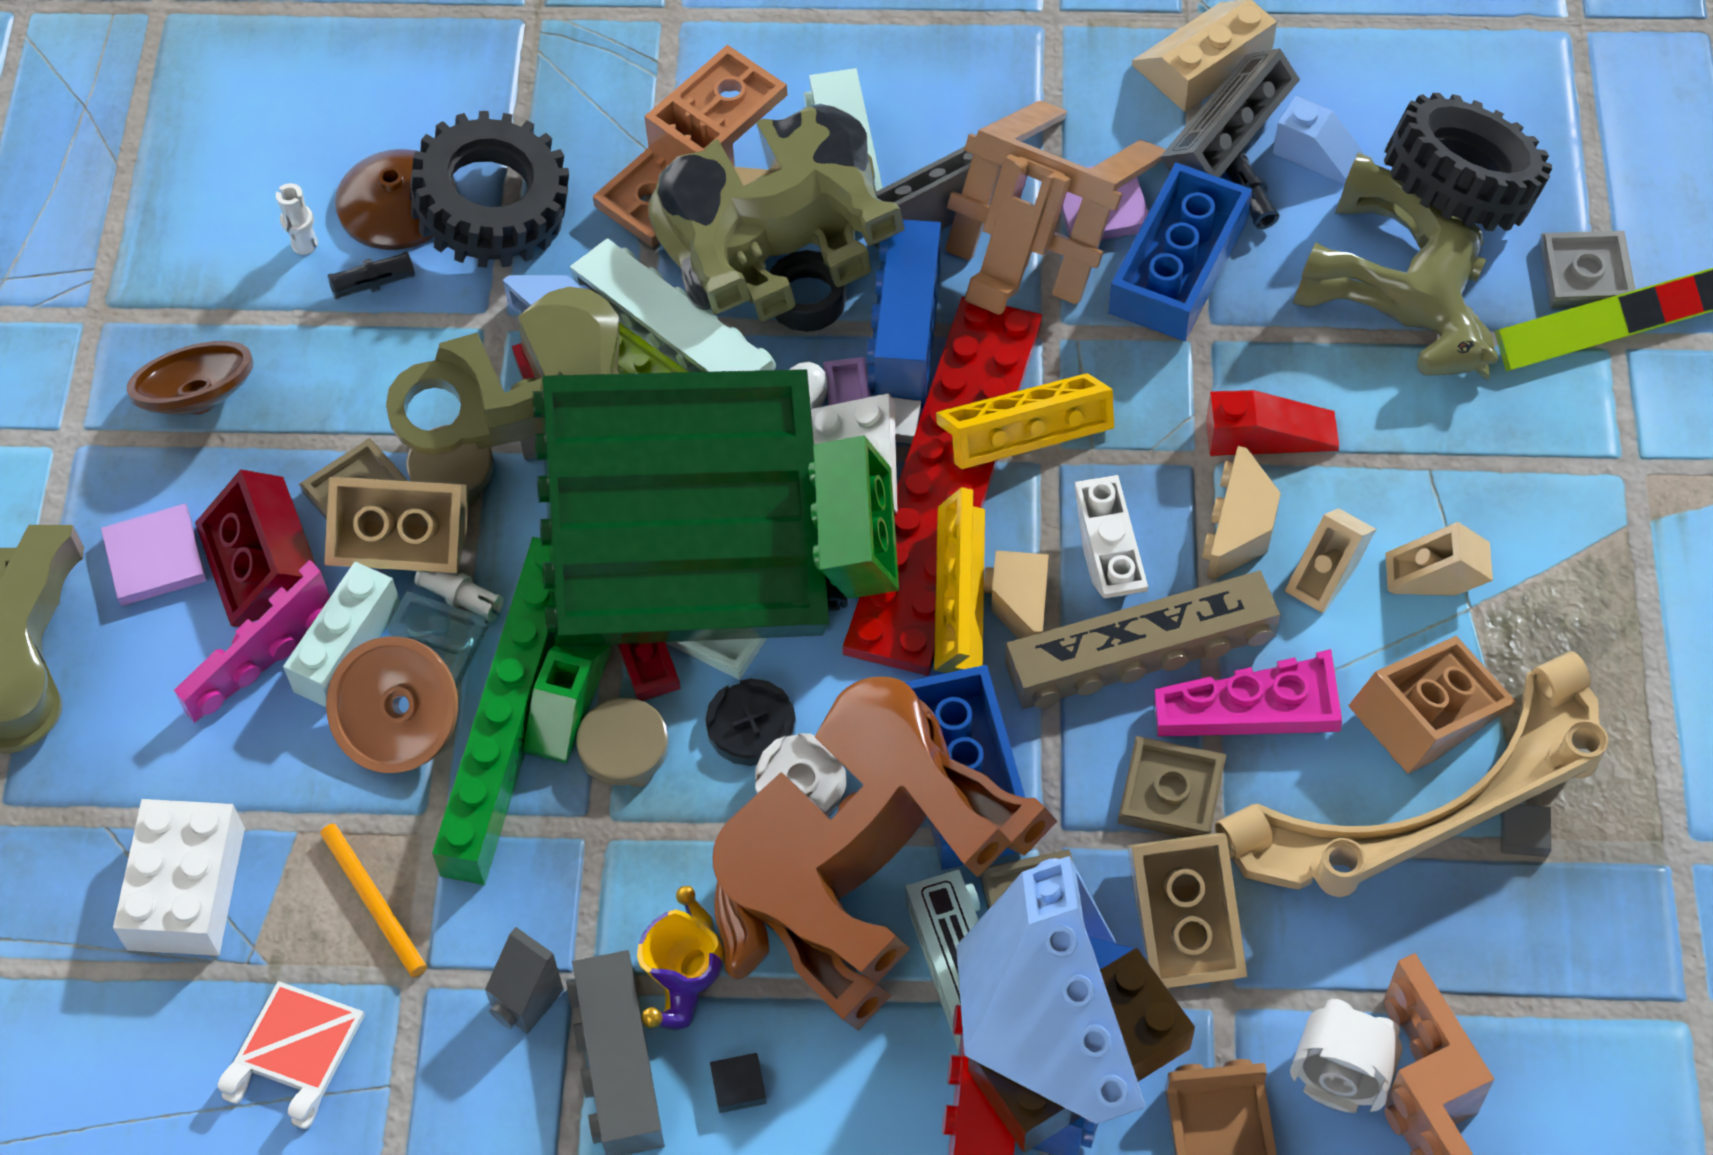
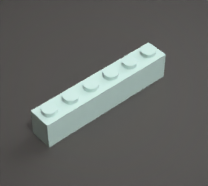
(665, 314)

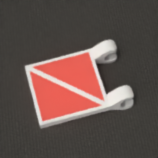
(296, 1044)

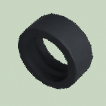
(815, 315)

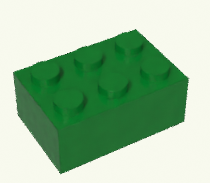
(854, 517)

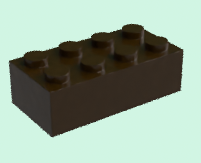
(1152, 1031)

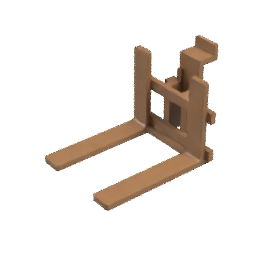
(1025, 227)

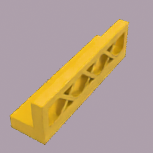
(1028, 419)
(959, 584)

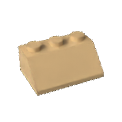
(1206, 51)
(396, 524)

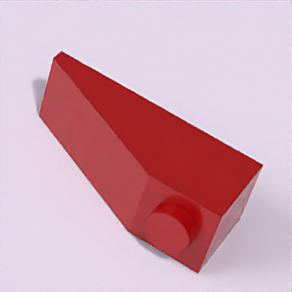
(1267, 424)

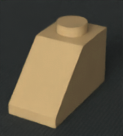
(1330, 559)
(1440, 563)
(1018, 590)

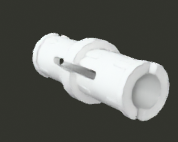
(296, 219)
(462, 592)

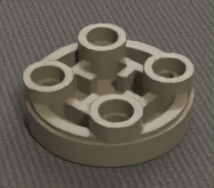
(462, 466)
(622, 742)

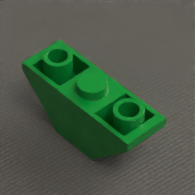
(563, 699)

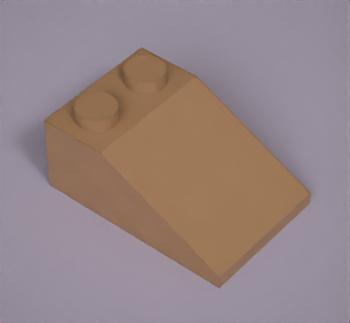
(1430, 703)

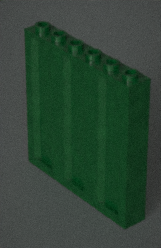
(678, 507)

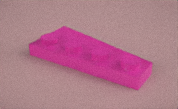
(1268, 701)

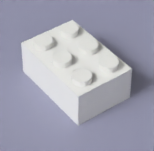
(179, 877)

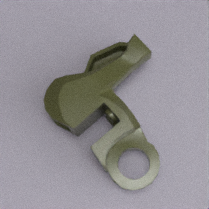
(560, 335)

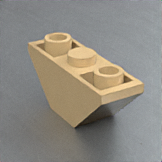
(1242, 517)

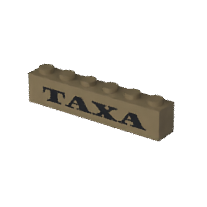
(1142, 640)

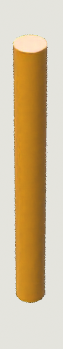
(373, 900)

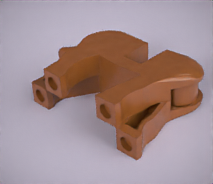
(792, 862)

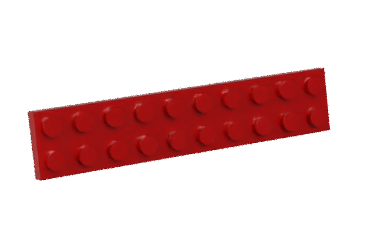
(980, 361)

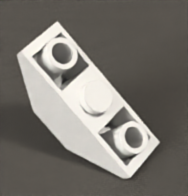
(1109, 538)

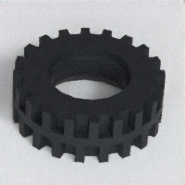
(1467, 161)
(480, 229)

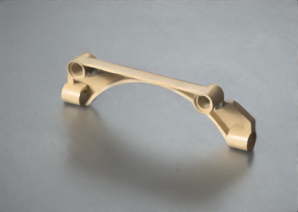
(1553, 722)

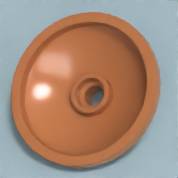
(366, 709)

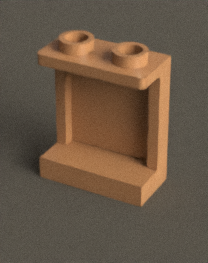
(1220, 1109)

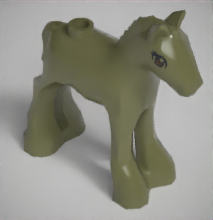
(1425, 294)

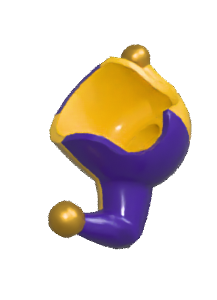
(681, 957)

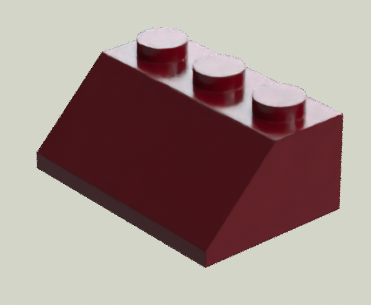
(253, 543)

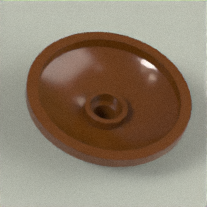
(376, 202)
(191, 378)

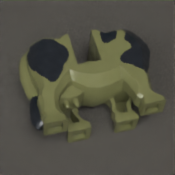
(815, 195)

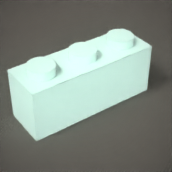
(351, 616)

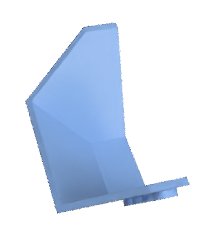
(1039, 999)

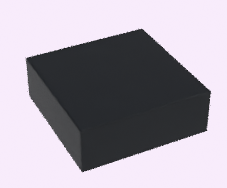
(738, 1082)

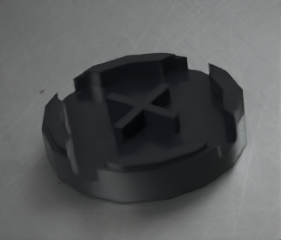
(748, 720)

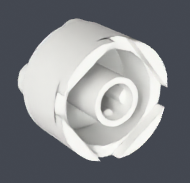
(1347, 1057)

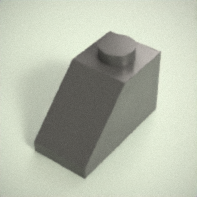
(523, 982)

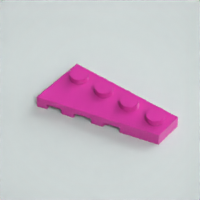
(255, 645)

